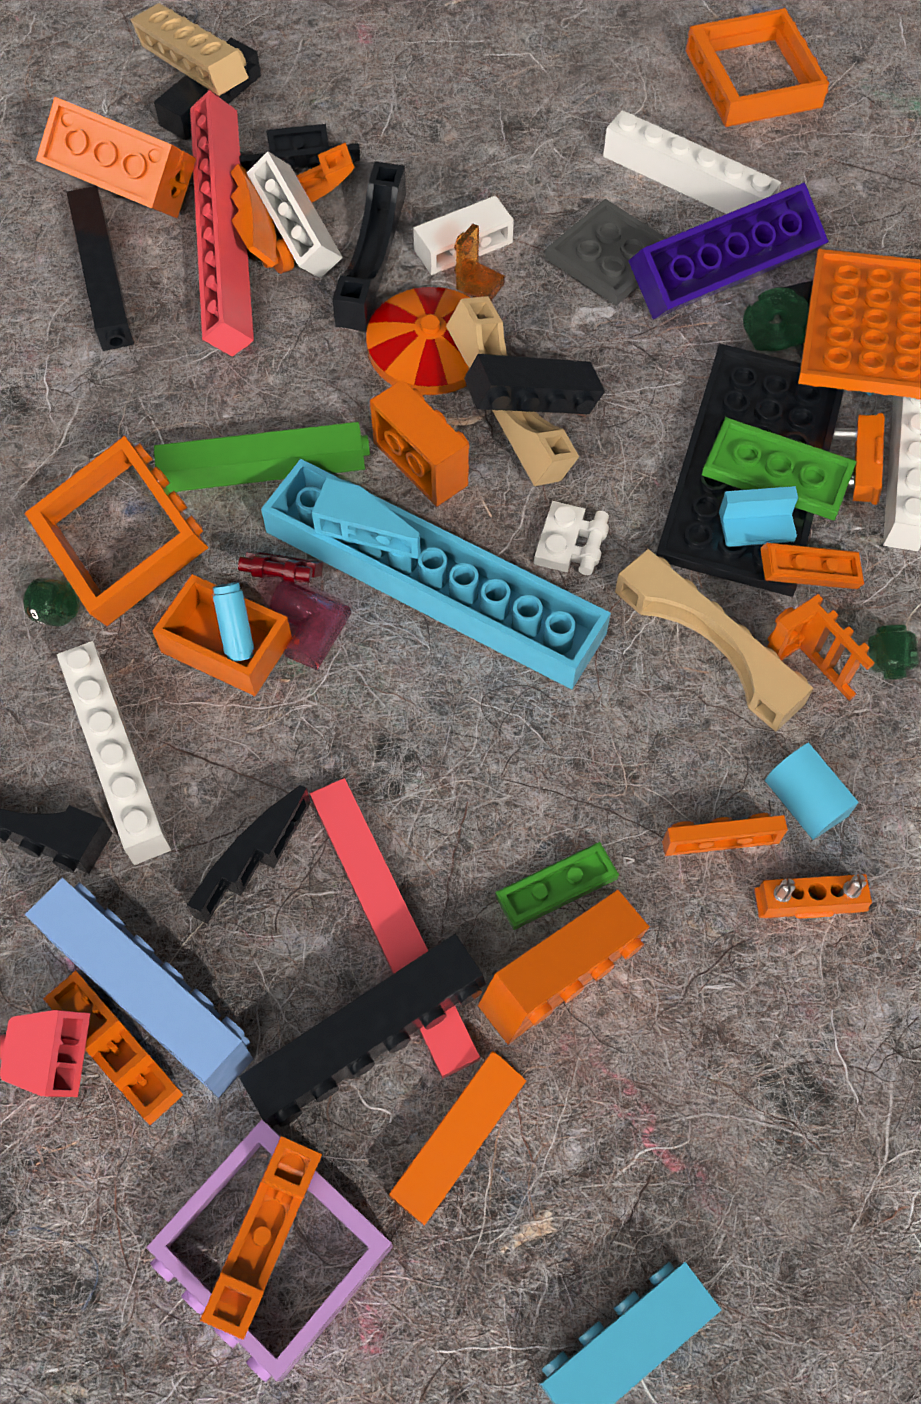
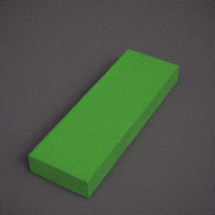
(556, 885)

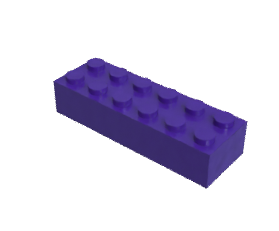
(728, 250)

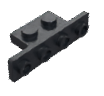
(298, 147)

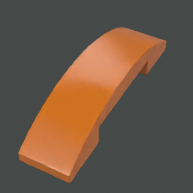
(334, 168)
(261, 1238)

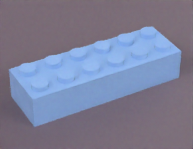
(149, 993)

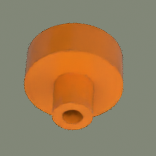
(284, 258)

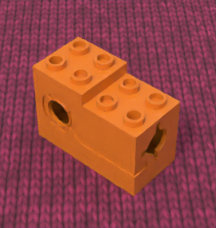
(116, 157)

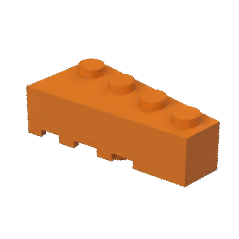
(561, 966)

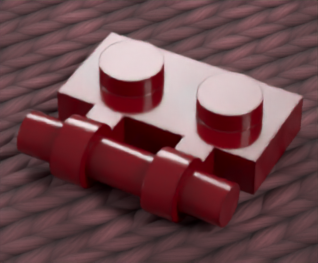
(274, 565)

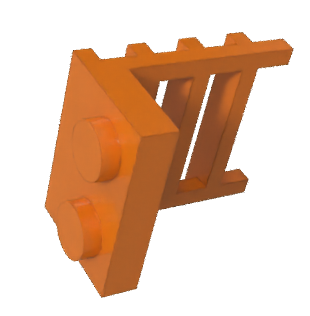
(808, 630)

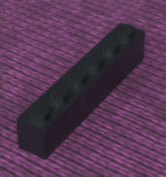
(363, 1031)

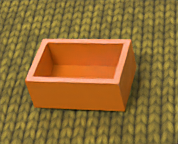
(193, 637)

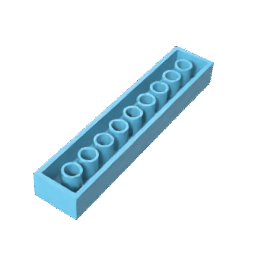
(452, 584)

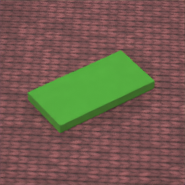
(762, 460)

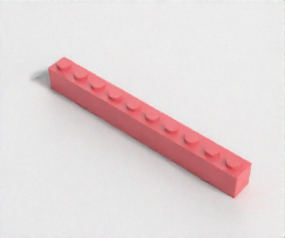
(221, 251)

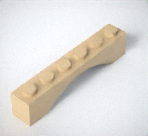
(538, 444)
(769, 684)

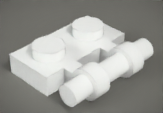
(560, 535)

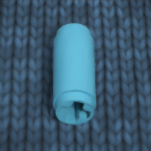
(233, 621)

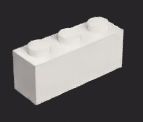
(436, 239)

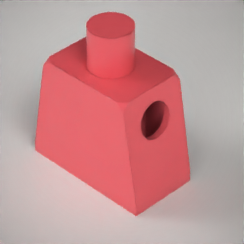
(45, 1052)

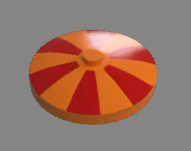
(412, 343)

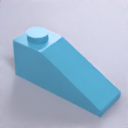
(358, 517)

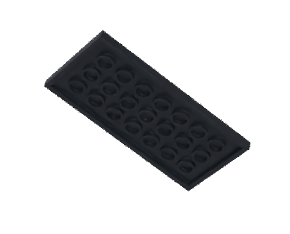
(764, 395)

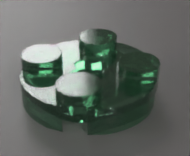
(784, 334)

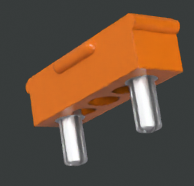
(868, 454)
(834, 893)

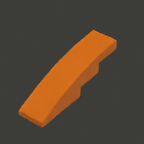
(253, 219)
(117, 1050)

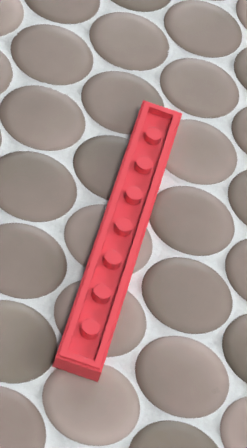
(387, 913)

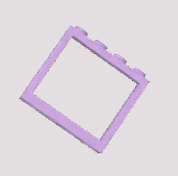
(197, 1293)

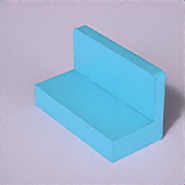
(758, 516)

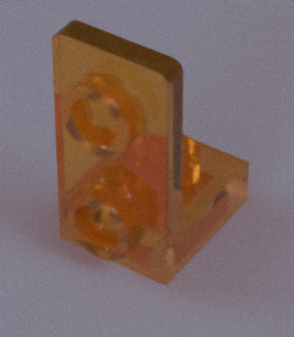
(472, 276)

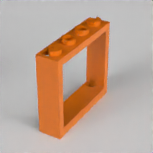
(748, 30)
(147, 575)

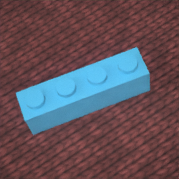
(634, 1342)

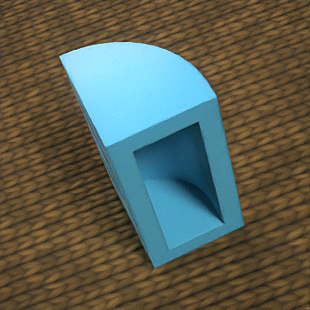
(811, 791)

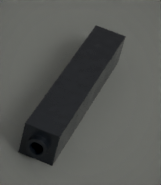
(100, 269)

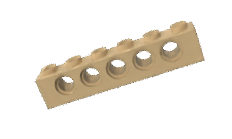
(190, 49)

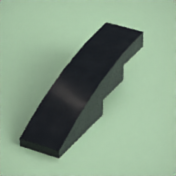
(259, 843)

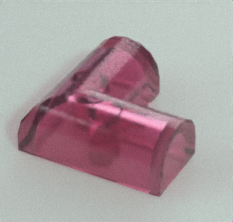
(318, 622)

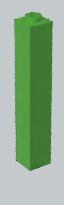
(260, 456)

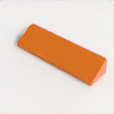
(457, 1138)

